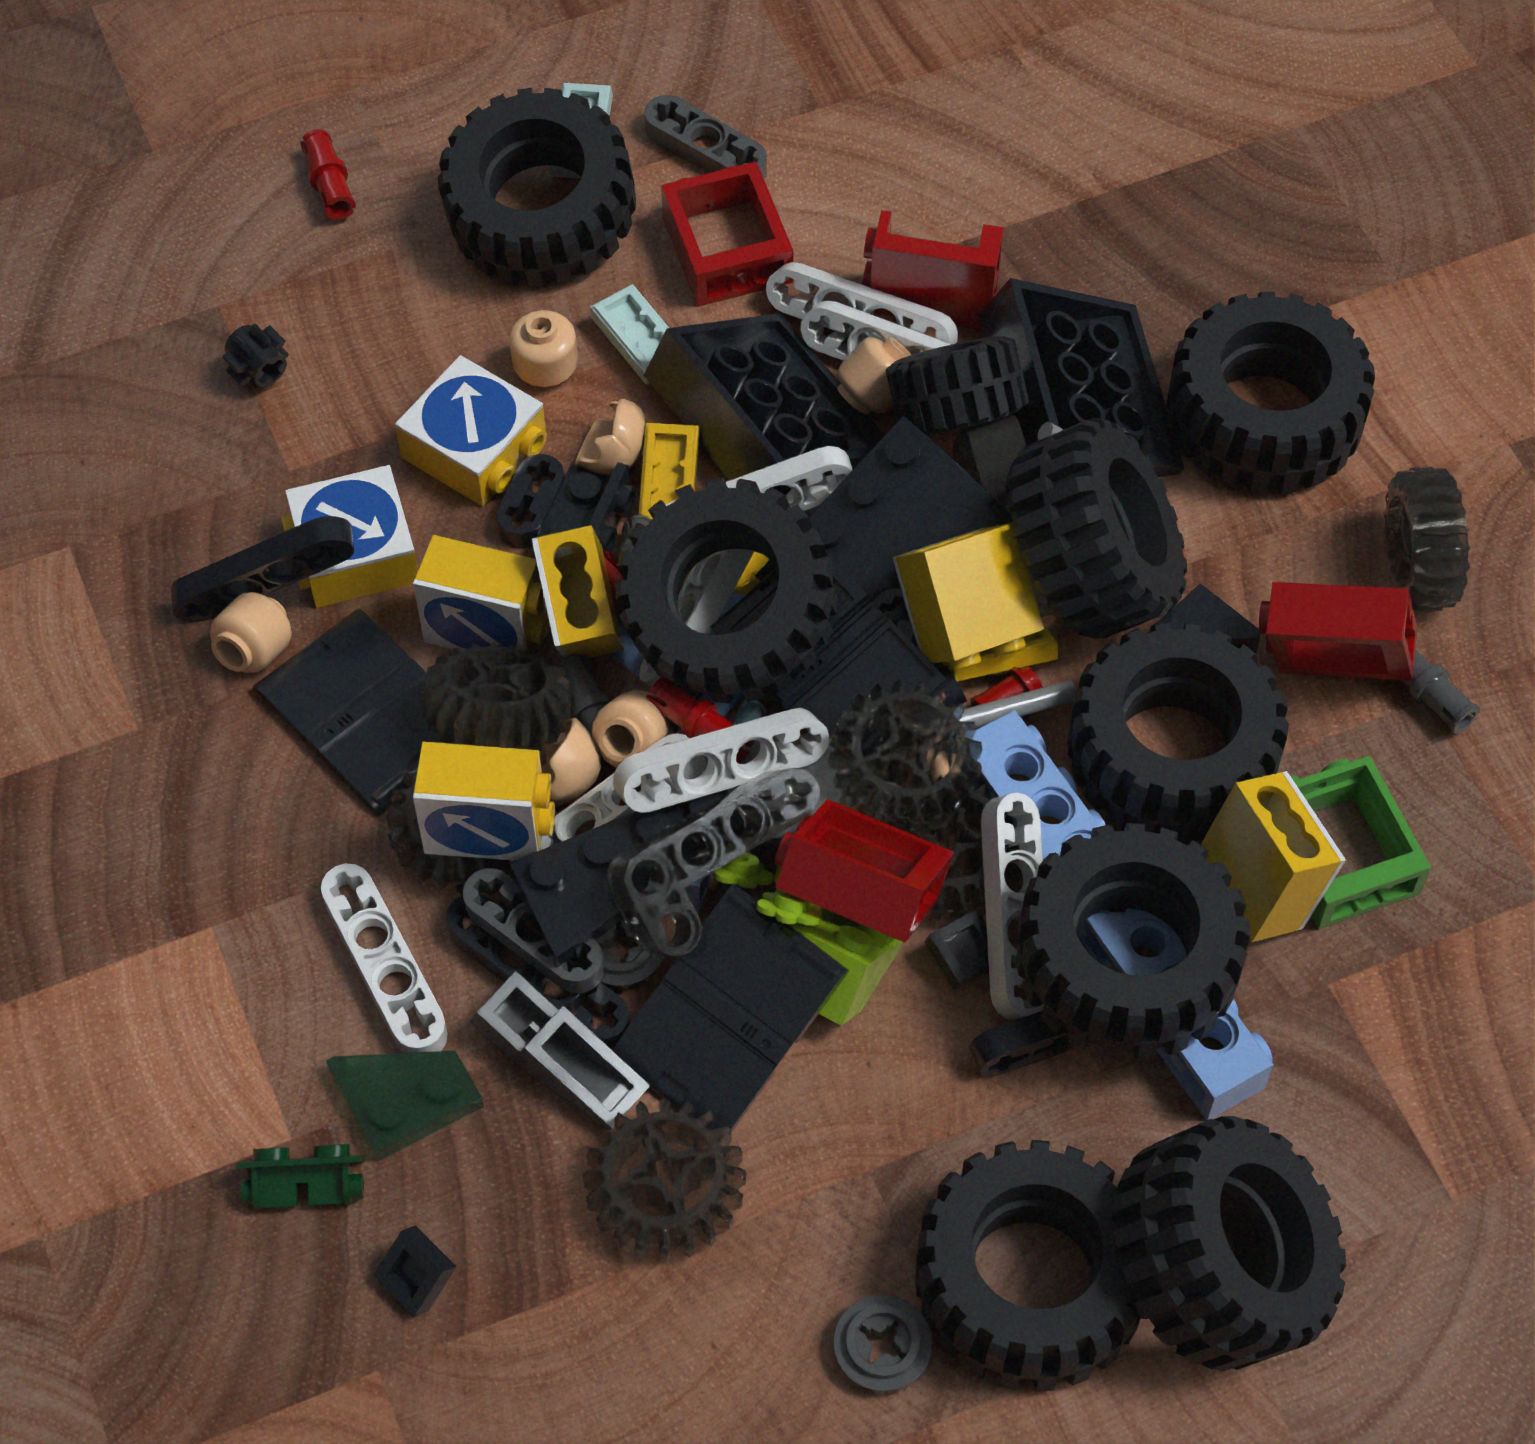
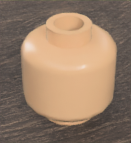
(543, 348)
(864, 374)
(250, 633)
(629, 726)

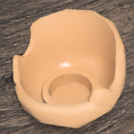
(614, 440)
(572, 763)

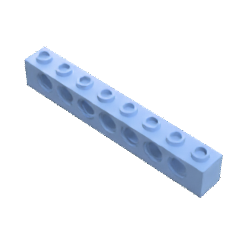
(1210, 1077)

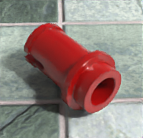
(1018, 682)

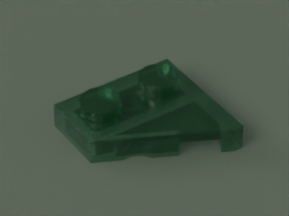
(404, 1095)

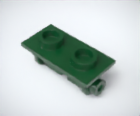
(276, 1177)

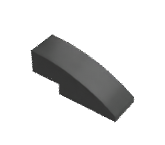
(559, 1051)

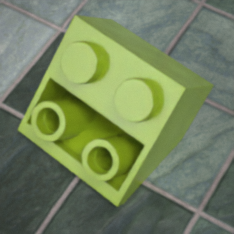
(860, 950)

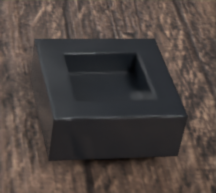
(961, 949)
(414, 1270)

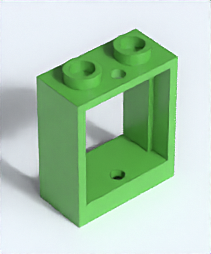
(1380, 884)

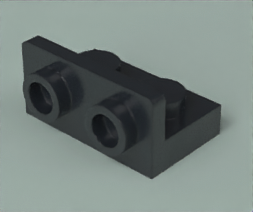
(593, 501)

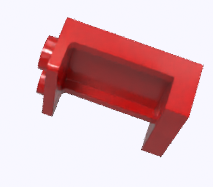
(934, 273)

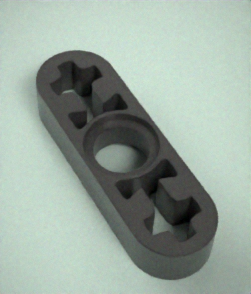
(695, 124)
(493, 920)

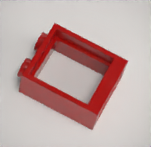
(716, 275)
(1340, 630)
(862, 869)

